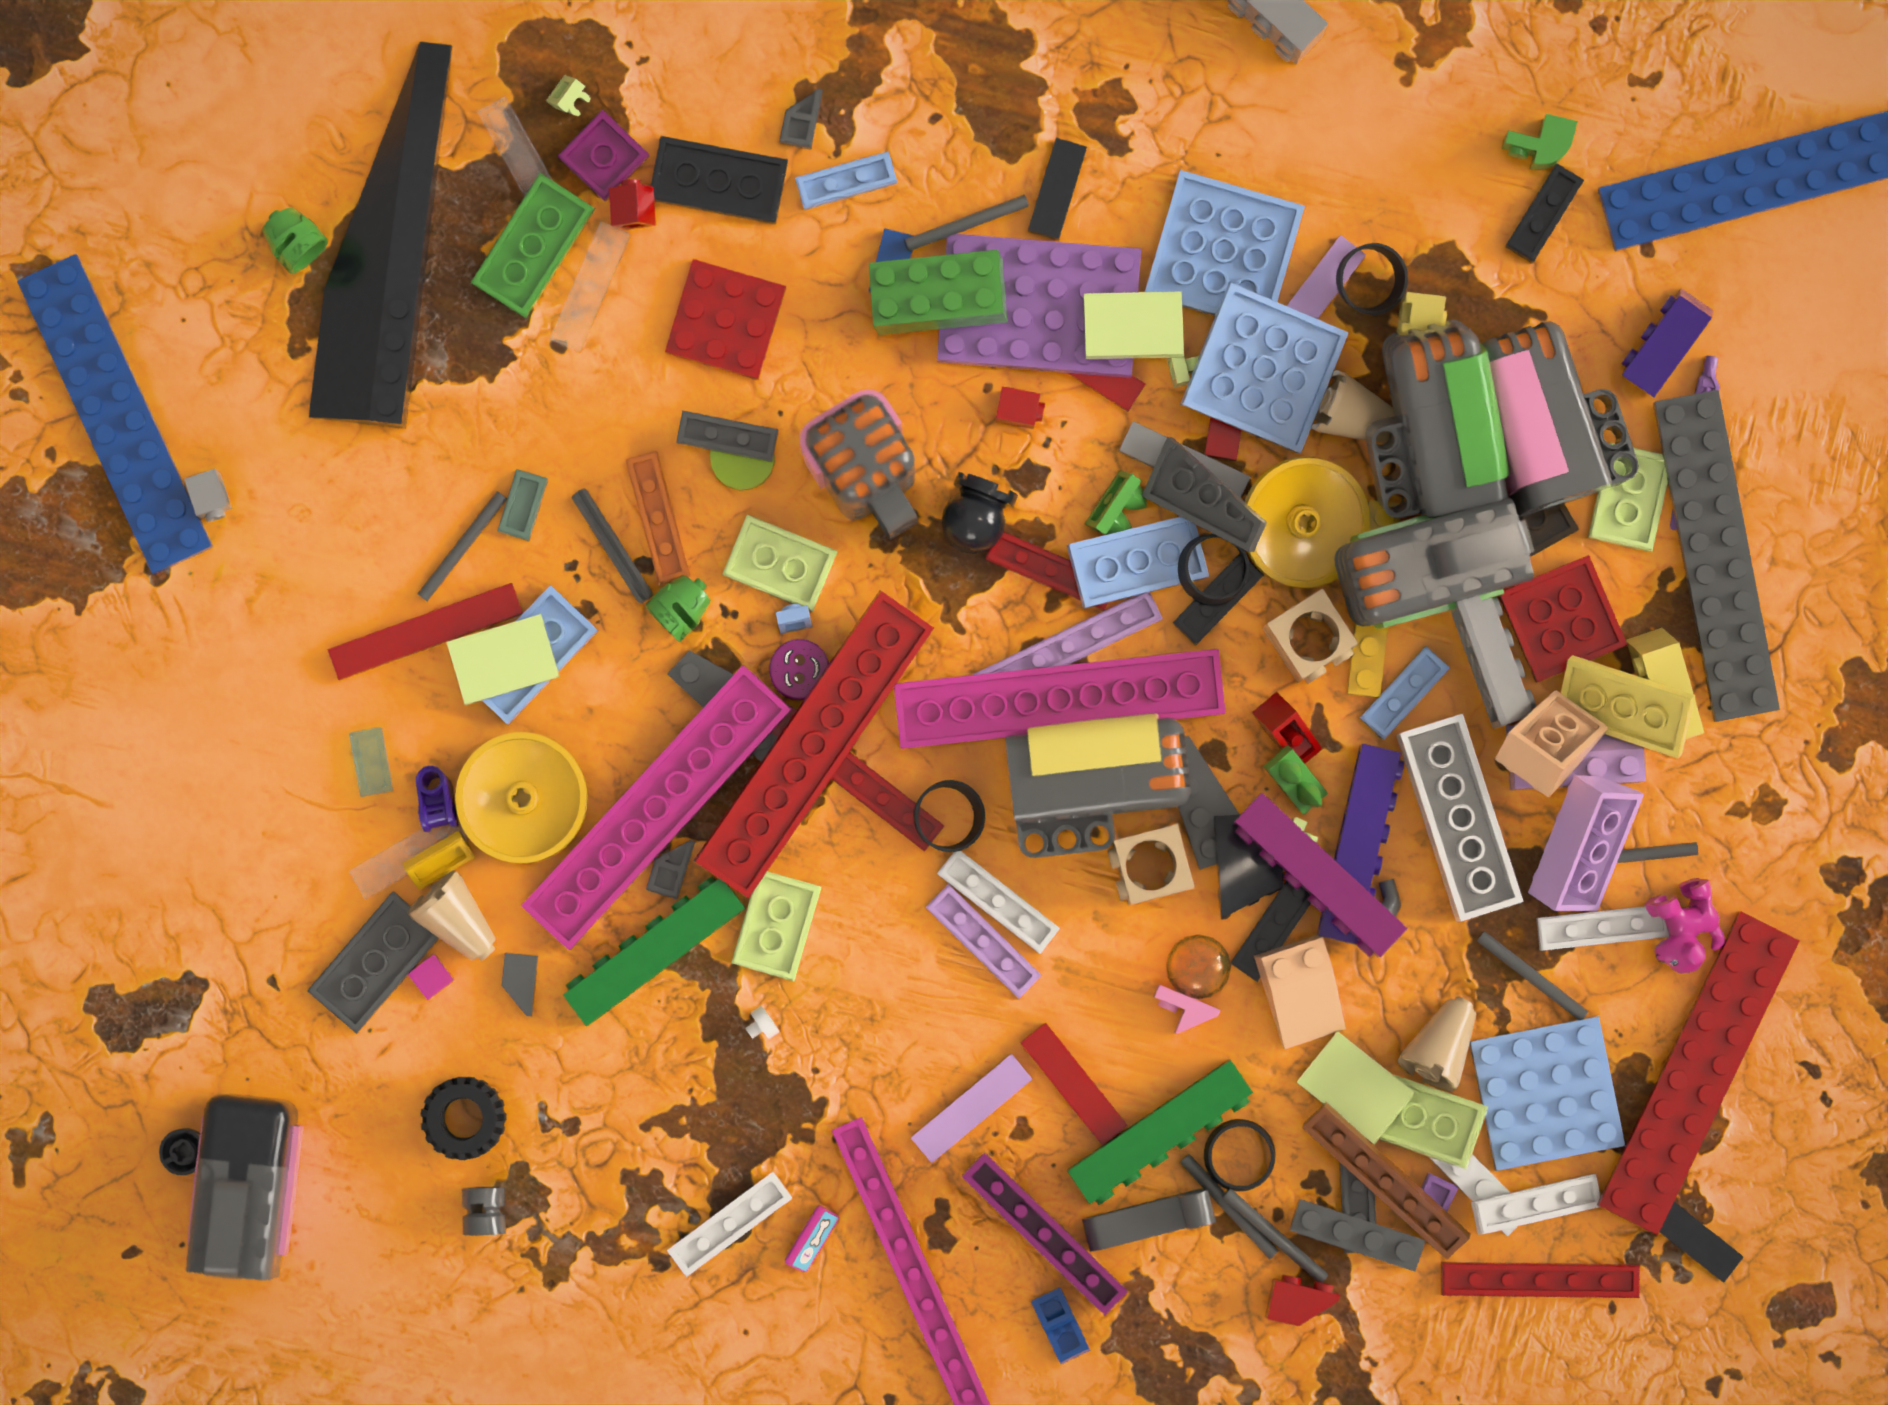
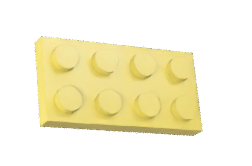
(1630, 705)

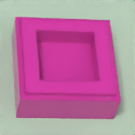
(431, 977)

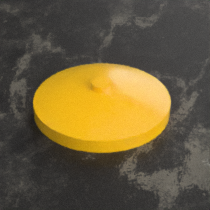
(1309, 515)
(521, 797)

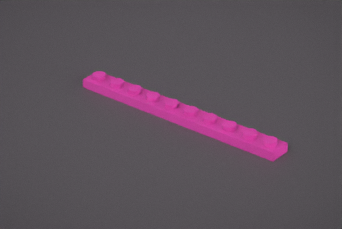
(909, 1264)

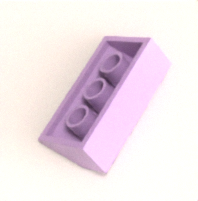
(1608, 759)
(1585, 844)

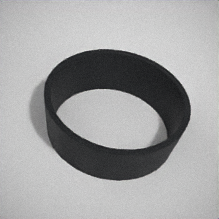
(1400, 280)
(1189, 586)
(978, 811)
(1210, 1143)

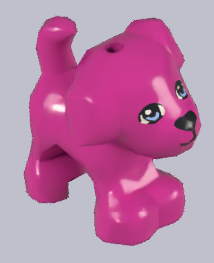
(1682, 949)

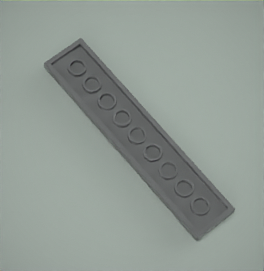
(1716, 556)

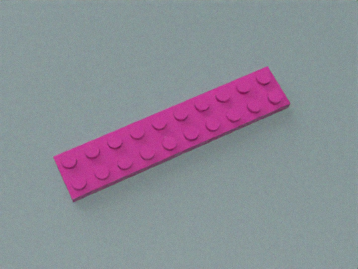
(1021, 699)
(656, 807)

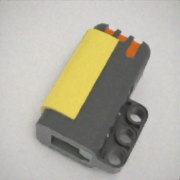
(1092, 769)

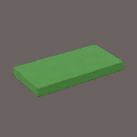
(533, 245)

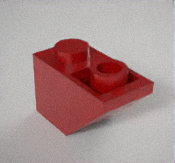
(1298, 1303)

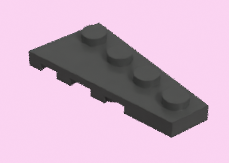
(1197, 495)
(703, 681)
(1205, 802)

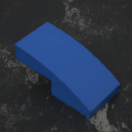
(1060, 1326)

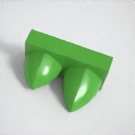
(1122, 493)
(1295, 780)

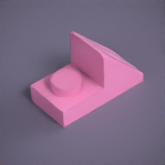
(1193, 1011)

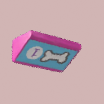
(812, 1239)

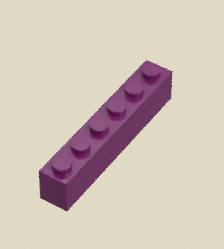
(1320, 876)
(1044, 1233)

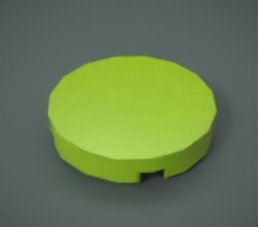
(739, 471)

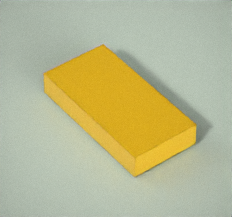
(438, 860)

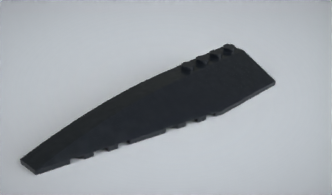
(380, 269)

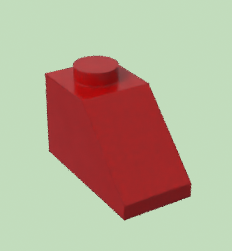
(1286, 727)

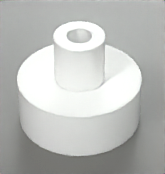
(762, 1023)

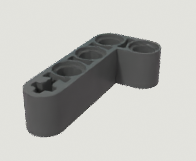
(1149, 1219)

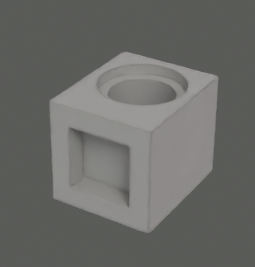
(208, 495)

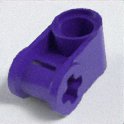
(436, 805)

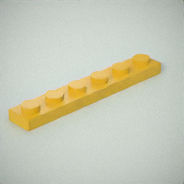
(1369, 653)

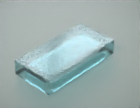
(371, 762)

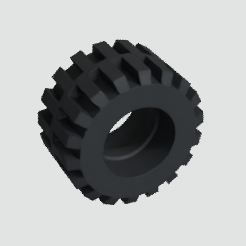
(434, 1118)

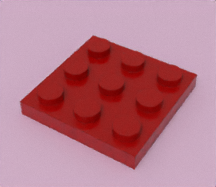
(725, 319)
(1562, 617)

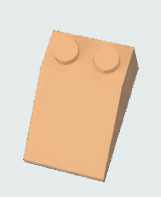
(1550, 743)
(1301, 990)

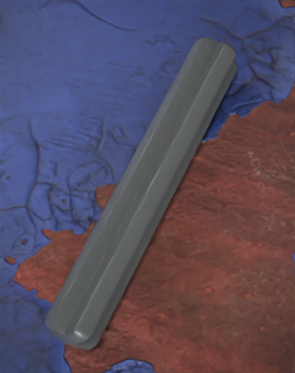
(612, 545)

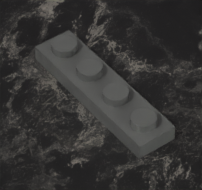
(1357, 1235)

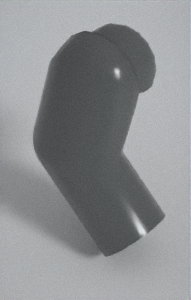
(1390, 896)

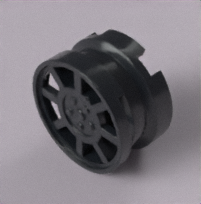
(179, 1151)

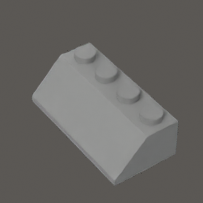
(1492, 661)

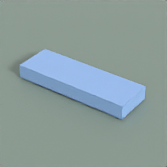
(846, 180)
(1404, 693)

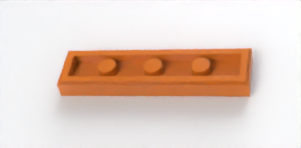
(657, 517)

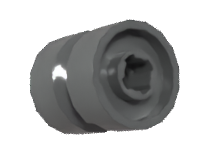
(483, 1223)

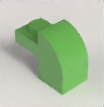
(1548, 148)

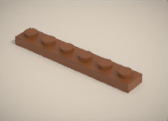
(1386, 1180)

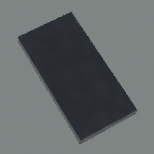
(718, 179)

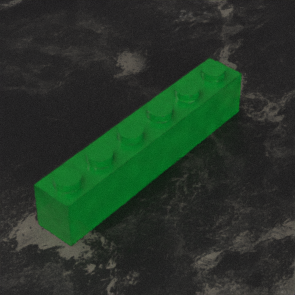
(653, 951)
(1159, 1132)

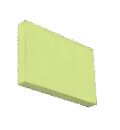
(1133, 325)
(1632, 510)
(779, 562)
(503, 659)
(776, 925)
(1356, 1087)
(1437, 1125)

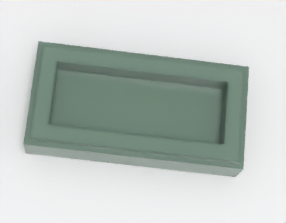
(523, 505)

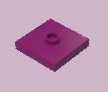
(603, 155)

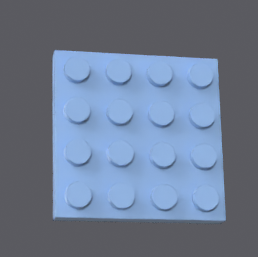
(1220, 238)
(1264, 368)
(1547, 1093)

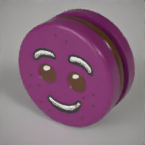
(797, 668)

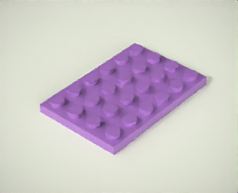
(1043, 305)

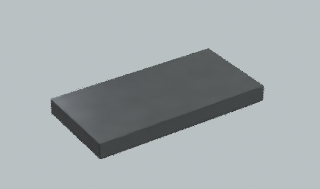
(373, 964)

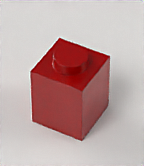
(632, 205)
(1019, 408)

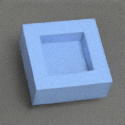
(793, 618)

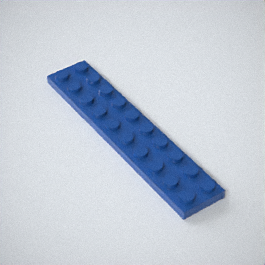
(1746, 182)
(115, 414)

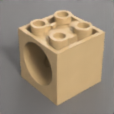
(1320, 609)
(1164, 839)

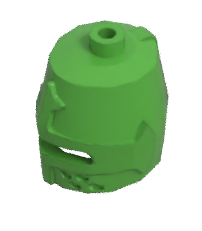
(293, 239)
(679, 606)

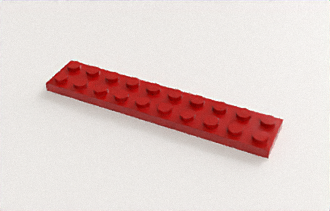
(813, 744)
(1698, 1073)

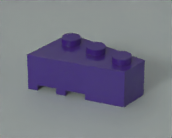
(1666, 342)

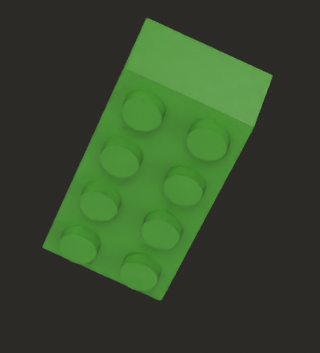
(938, 292)

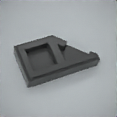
(801, 121)
(670, 870)
(520, 979)

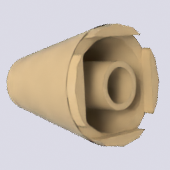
(1350, 409)
(454, 917)
(1441, 1046)

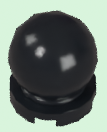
(975, 516)

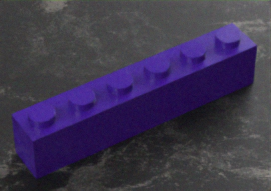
(1364, 824)

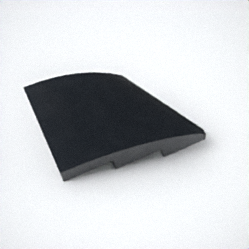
(1241, 870)

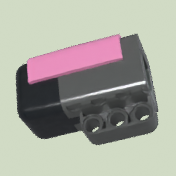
(244, 1187)

